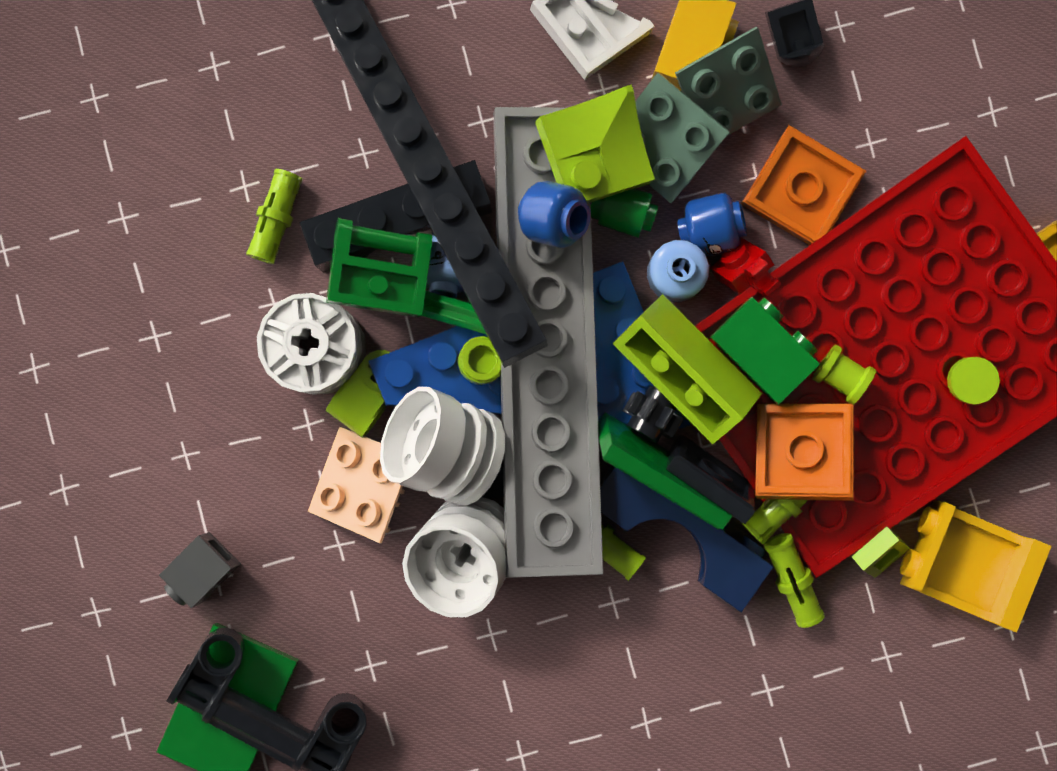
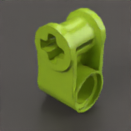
(359, 400)

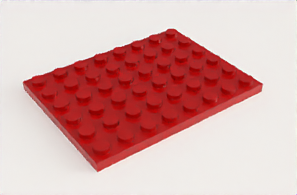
(911, 289)

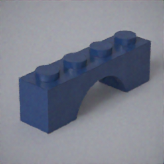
(726, 566)

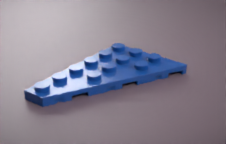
(435, 358)

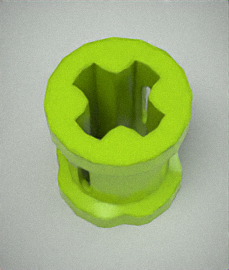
(844, 374)

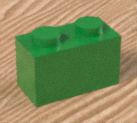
(766, 349)

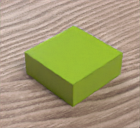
(880, 552)

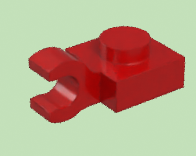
(746, 268)

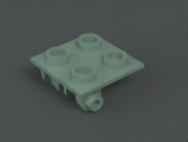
(732, 82)
(675, 135)

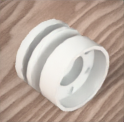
(325, 367)
(442, 446)
(458, 558)

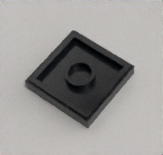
(711, 478)

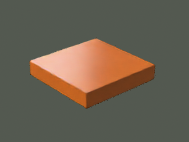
(803, 186)
(805, 451)

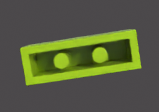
(688, 369)

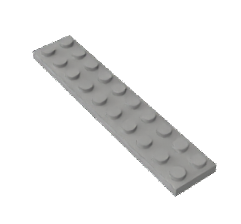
(551, 394)

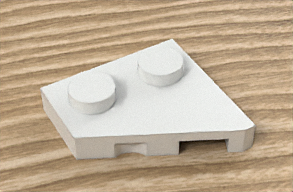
(589, 31)

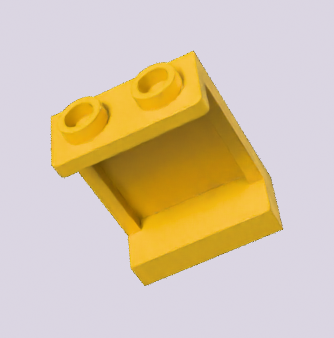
(974, 565)

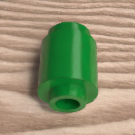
(625, 212)

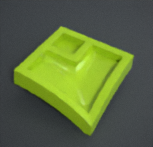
(597, 145)

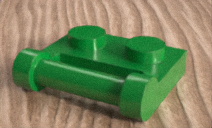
(378, 283)

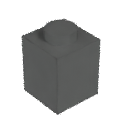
(198, 570)

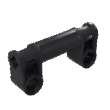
(207, 691)

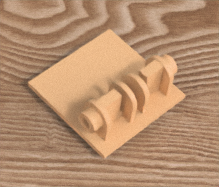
(355, 489)

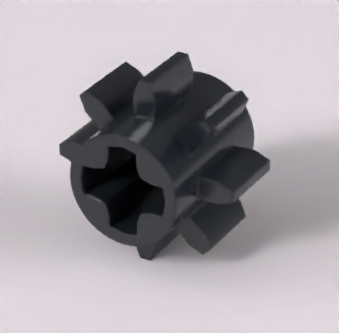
(652, 415)

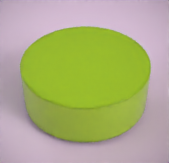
(479, 361)
(973, 380)

